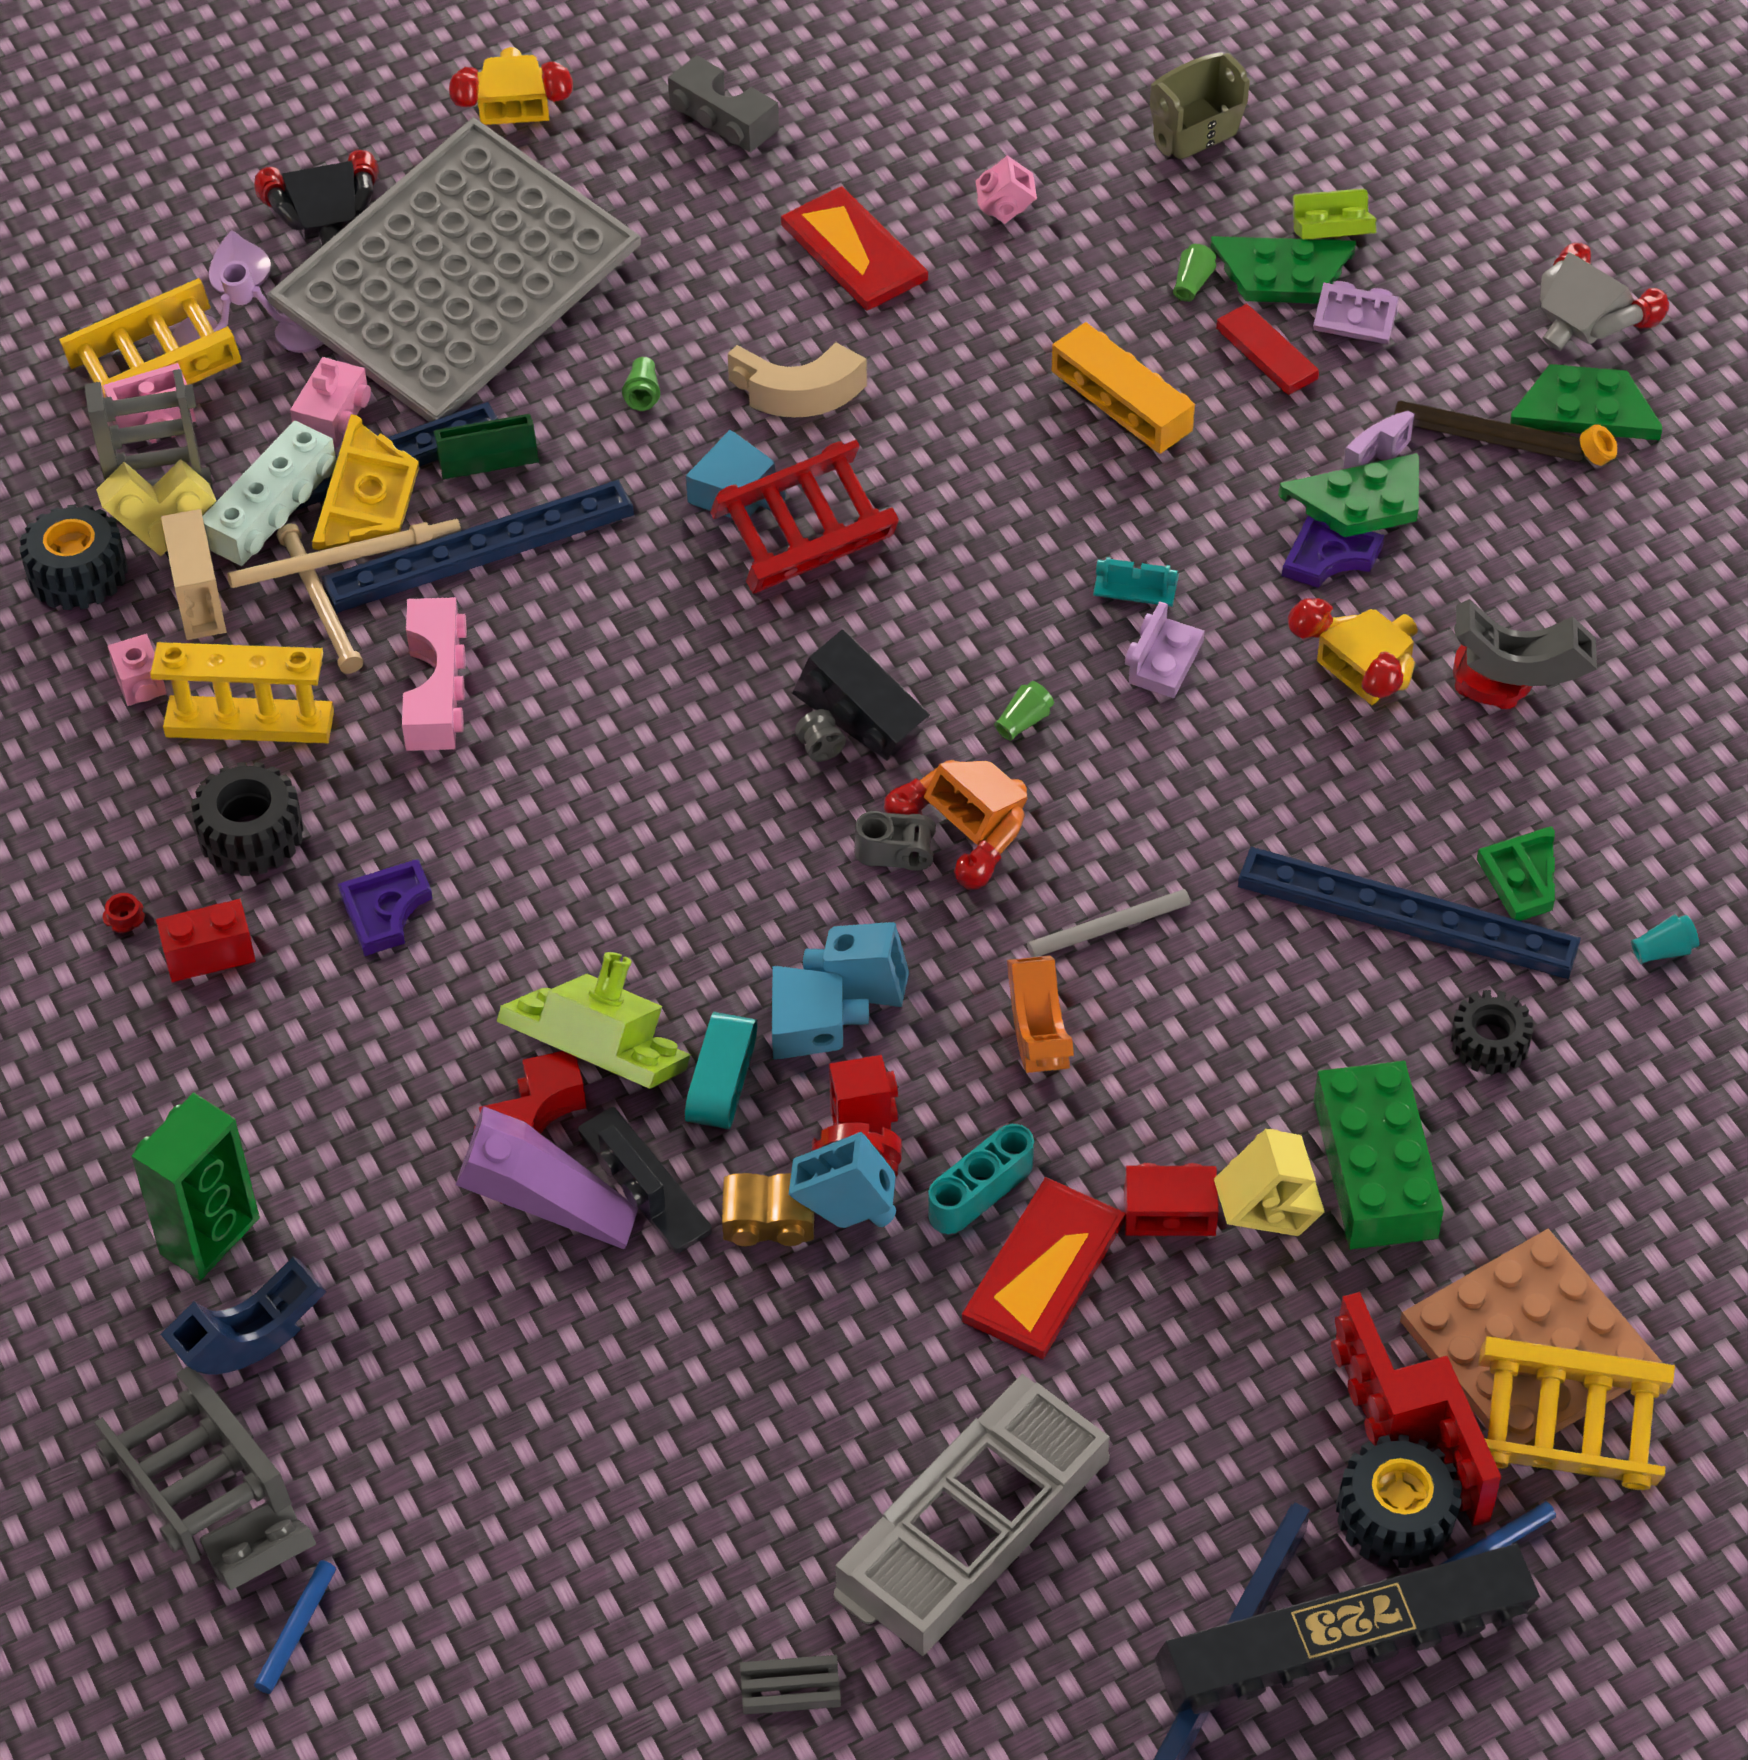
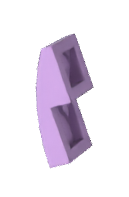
(1380, 440)

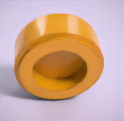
(1598, 444)

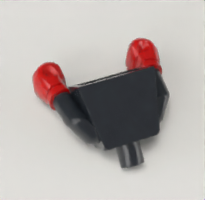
(322, 197)

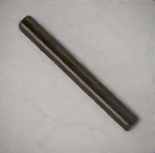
(1493, 431)

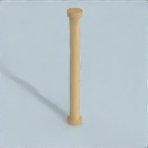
(349, 660)

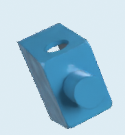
(728, 464)
(867, 959)
(811, 1012)
(845, 1182)

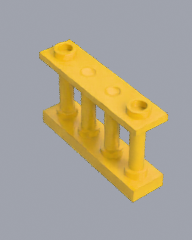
(196, 359)
(243, 718)
(1599, 1375)

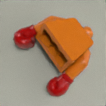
(978, 802)

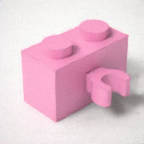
(144, 384)
(331, 397)

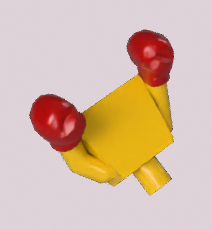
(511, 88)
(1359, 649)

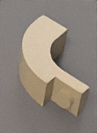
(801, 389)

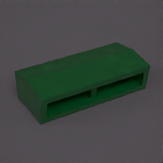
(486, 446)

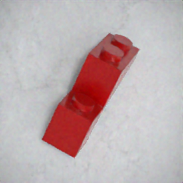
(547, 1091)

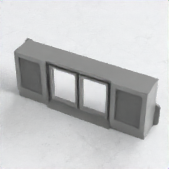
(917, 1584)

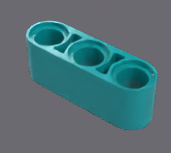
(721, 1070)
(975, 1196)

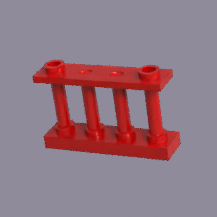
(804, 554)

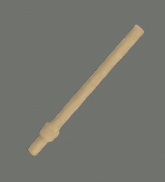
(416, 535)

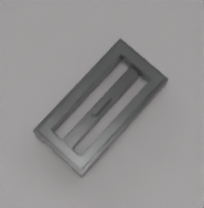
(790, 1667)

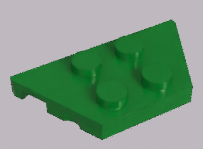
(1282, 267)
(1580, 397)
(1360, 496)

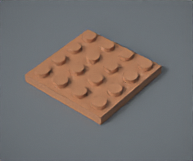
(1528, 1297)

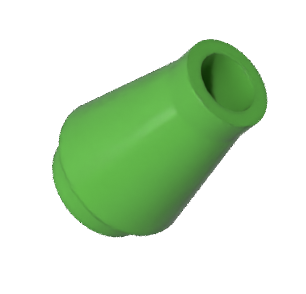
(1194, 269)
(641, 386)
(1025, 709)

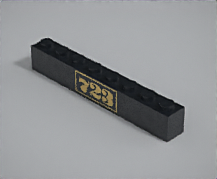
(1346, 1628)

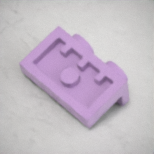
(1356, 312)
(1162, 653)

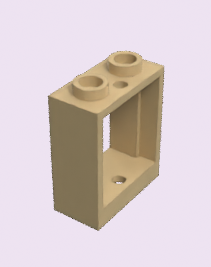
(193, 574)

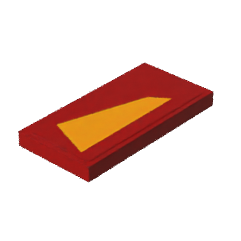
(854, 248)
(1043, 1268)

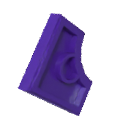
(1323, 552)
(382, 903)

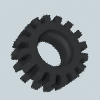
(1486, 1051)

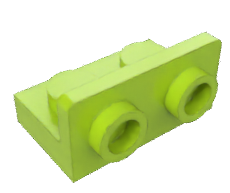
(1332, 214)

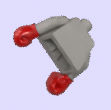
(1592, 303)

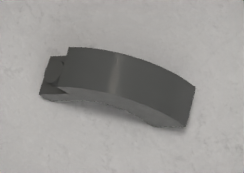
(1525, 656)

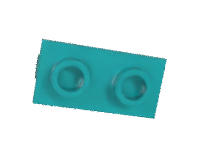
(1148, 585)

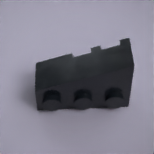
(860, 696)

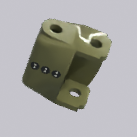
(1198, 104)

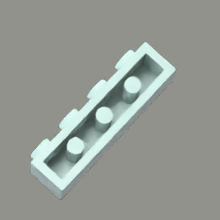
(269, 492)

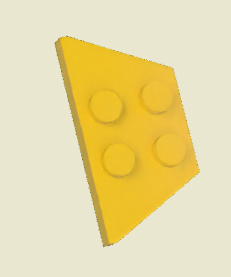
(366, 489)

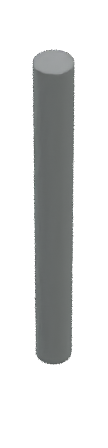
(1108, 923)

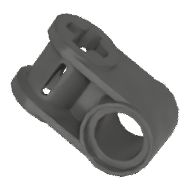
(892, 839)

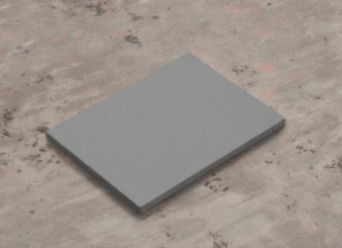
(454, 270)

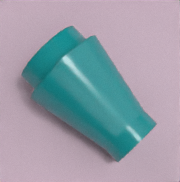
(1668, 939)

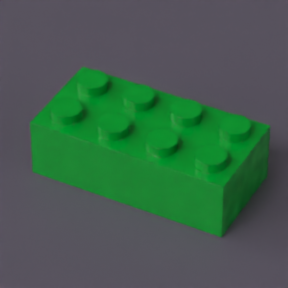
(1378, 1155)
(196, 1185)

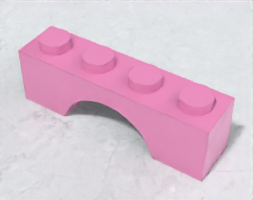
(431, 709)

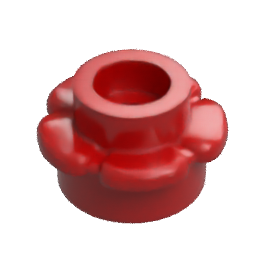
(121, 905)

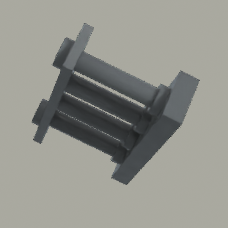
(110, 438)
(216, 1426)

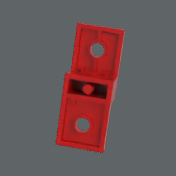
(1415, 1402)

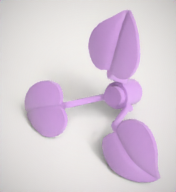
(237, 274)

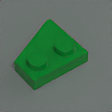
(1522, 872)

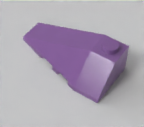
(530, 1173)

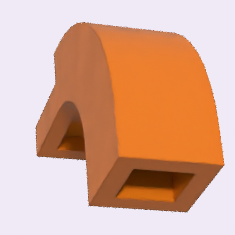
(1038, 1015)

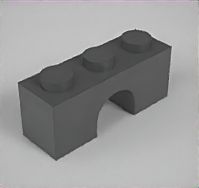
(741, 119)

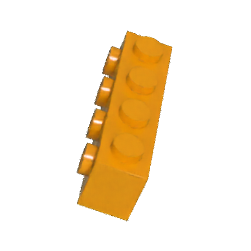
(1123, 387)

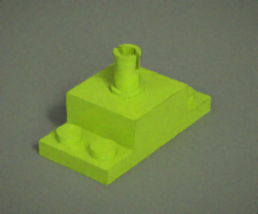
(600, 1024)

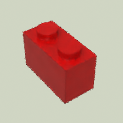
(206, 940)
(863, 1093)
(1170, 1200)

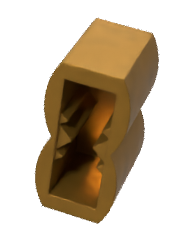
(761, 1210)

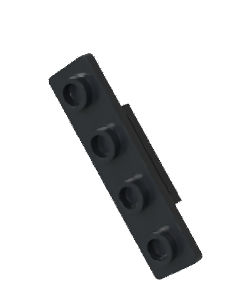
(644, 1180)

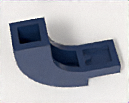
(247, 1332)

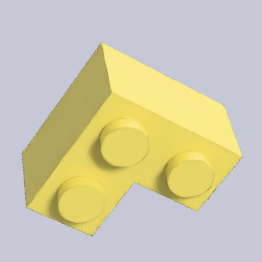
(141, 505)
(1270, 1185)

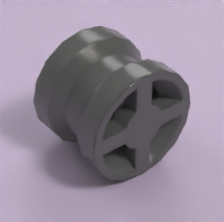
(820, 735)

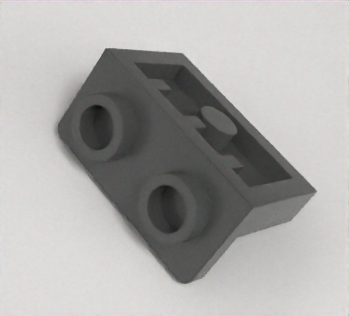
(255, 1544)

